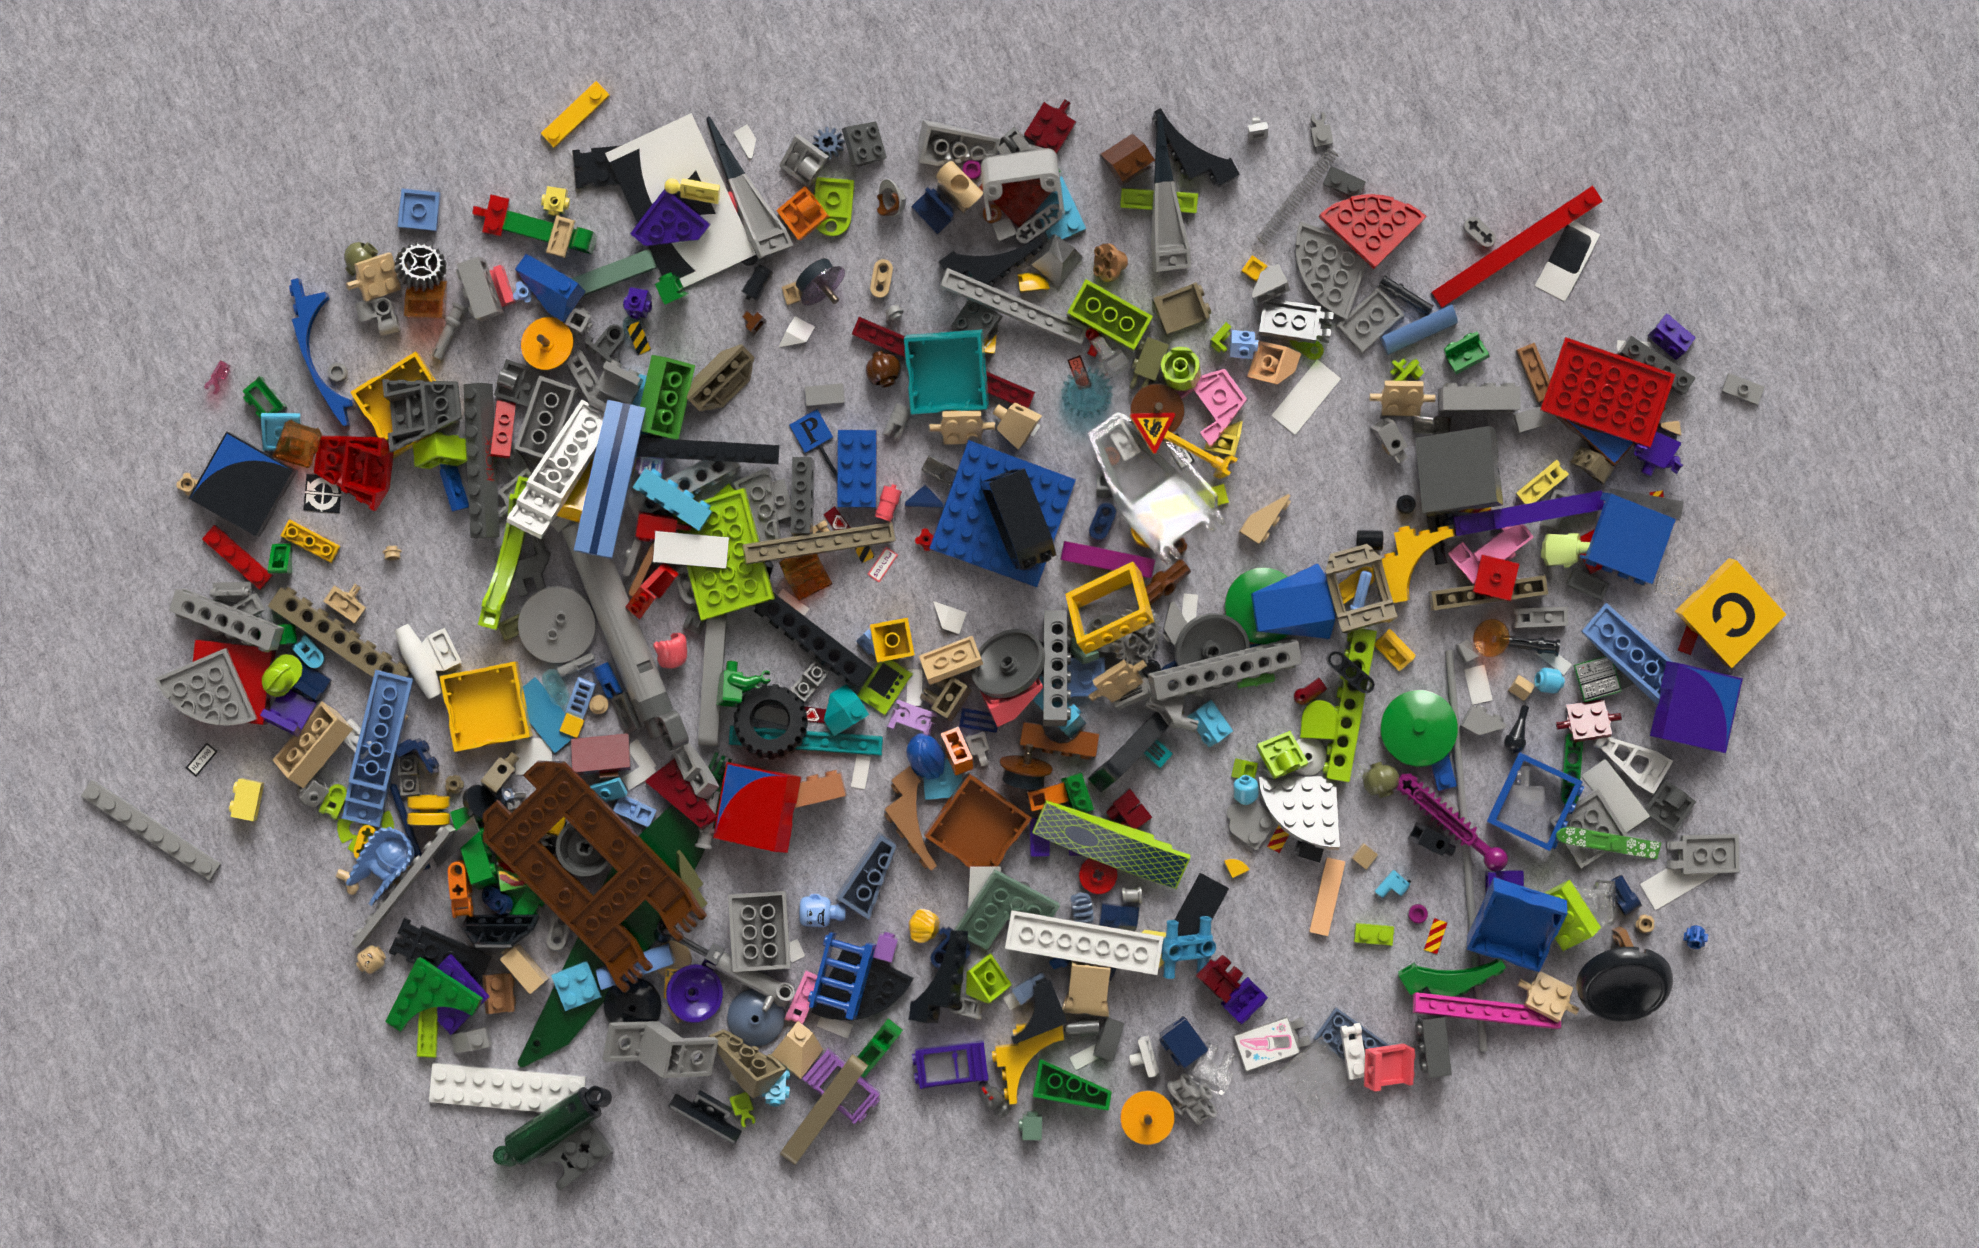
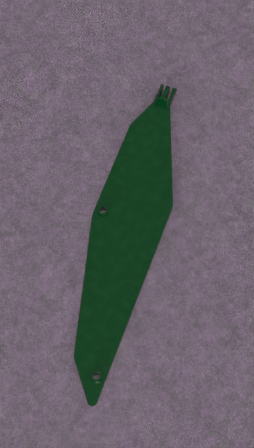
(665, 837)

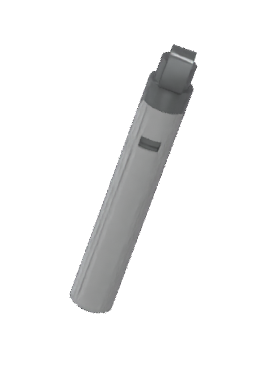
(627, 645)

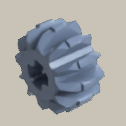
(834, 139)
(1082, 908)

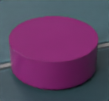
(972, 169)
(1417, 913)

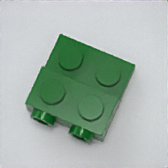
(524, 901)

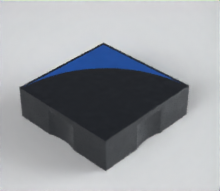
(242, 484)

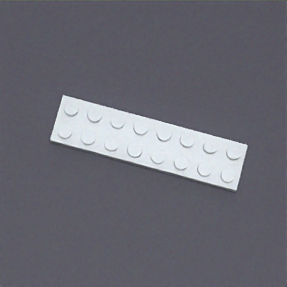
(1084, 942)
(500, 1087)

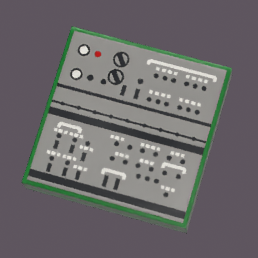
(1597, 678)

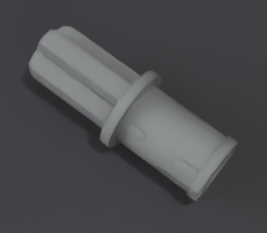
(576, 665)

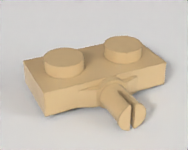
(346, 602)

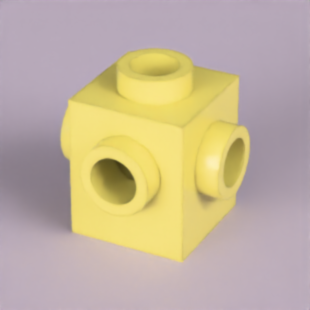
(553, 194)

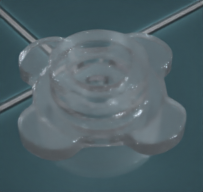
(1356, 775)

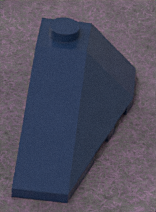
(1118, 917)

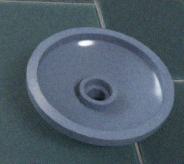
(740, 1018)

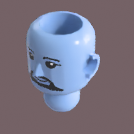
(818, 911)

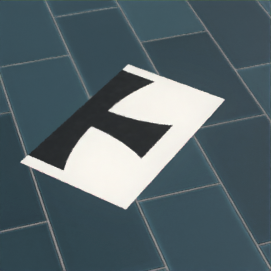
(680, 153)

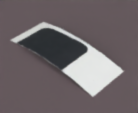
(1567, 260)

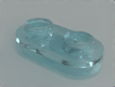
(555, 687)

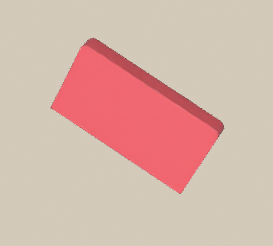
(502, 285)

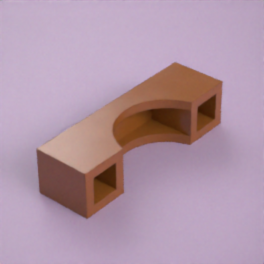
(1084, 743)

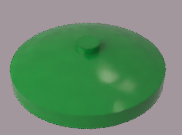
(1239, 602)
(1419, 728)

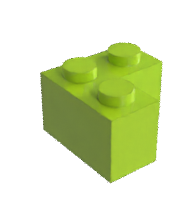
(439, 450)

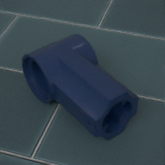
(1625, 897)

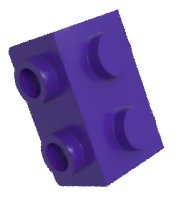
(1671, 336)
(1245, 1000)

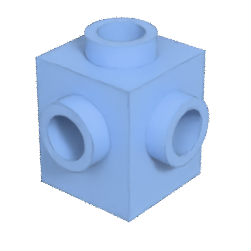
(1243, 344)

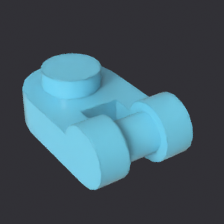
(314, 657)

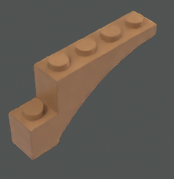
(904, 815)

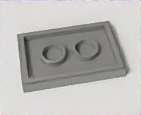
(1370, 320)

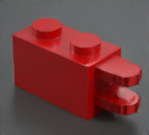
(650, 522)

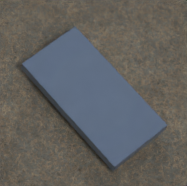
(1331, 1033)

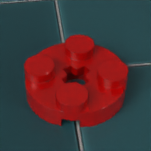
(1093, 884)

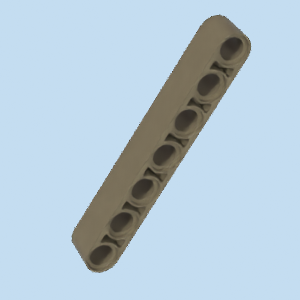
(823, 1109)

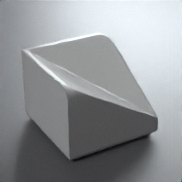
(1004, 229)
(1466, 650)

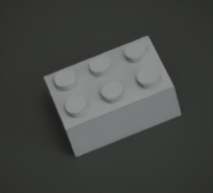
(479, 289)

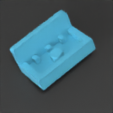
(1211, 723)

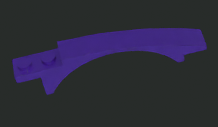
(1528, 513)

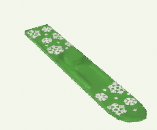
(1609, 842)

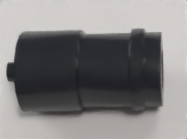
(755, 285)

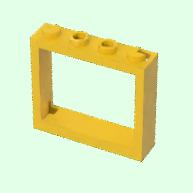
(1101, 587)

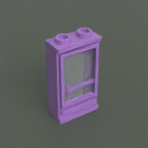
(859, 1097)

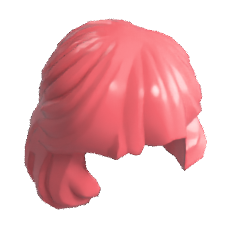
(673, 652)

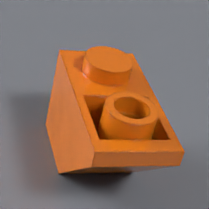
(1053, 793)

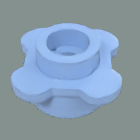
(518, 294)

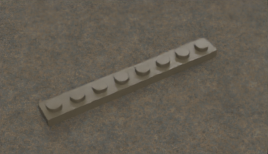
(818, 543)

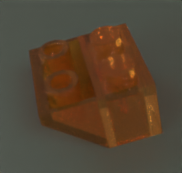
(426, 304)
(805, 575)

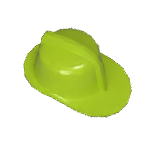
(282, 675)

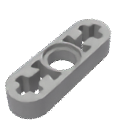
(1026, 227)

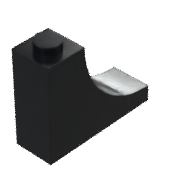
(1046, 1014)

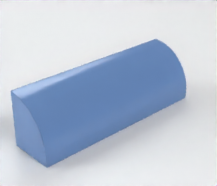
(1419, 329)
(658, 957)

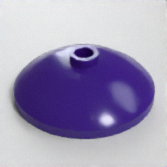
(706, 995)

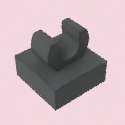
(693, 622)

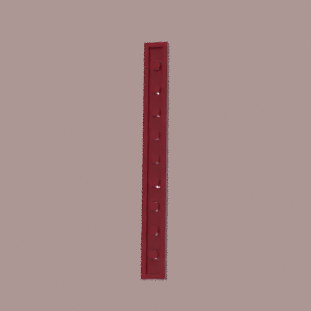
(895, 343)

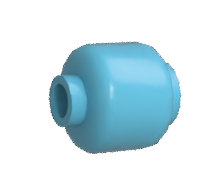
(1549, 680)
(1246, 790)

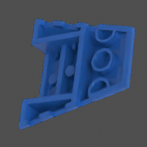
(1296, 605)

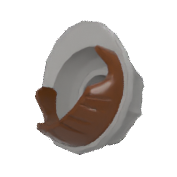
(891, 199)

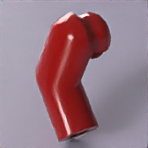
(1091, 334)

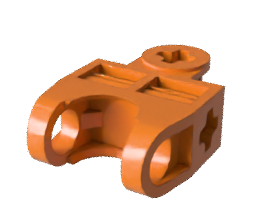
(460, 898)

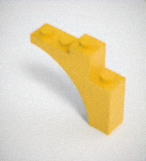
(1410, 550)
(1017, 1056)

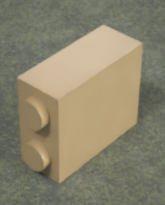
(523, 968)

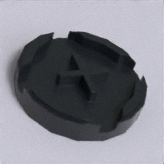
(477, 801)

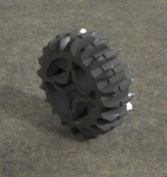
(420, 273)

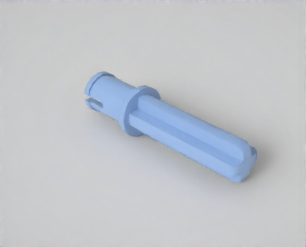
(1362, 589)

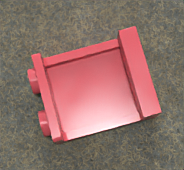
(1389, 1066)

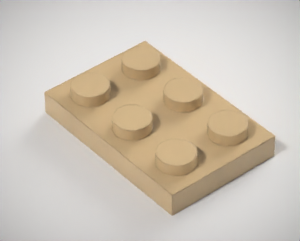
(951, 660)

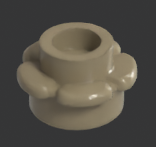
(449, 784)

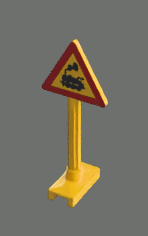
(1155, 428)

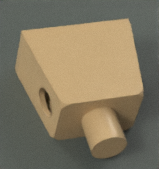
(1016, 423)

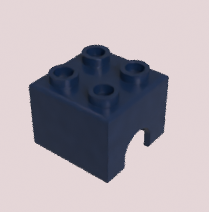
(1183, 1042)

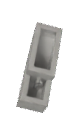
(695, 771)

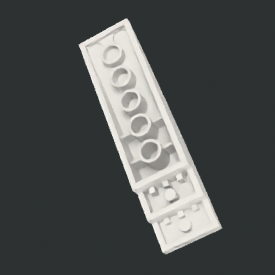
(558, 472)

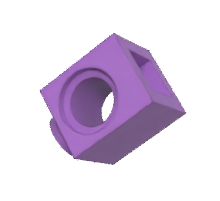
(885, 946)

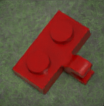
(493, 215)

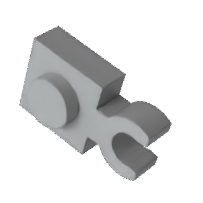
(1321, 133)

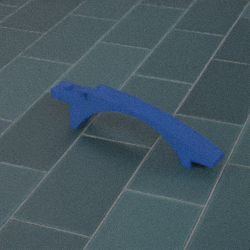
(307, 309)

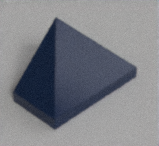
(924, 498)

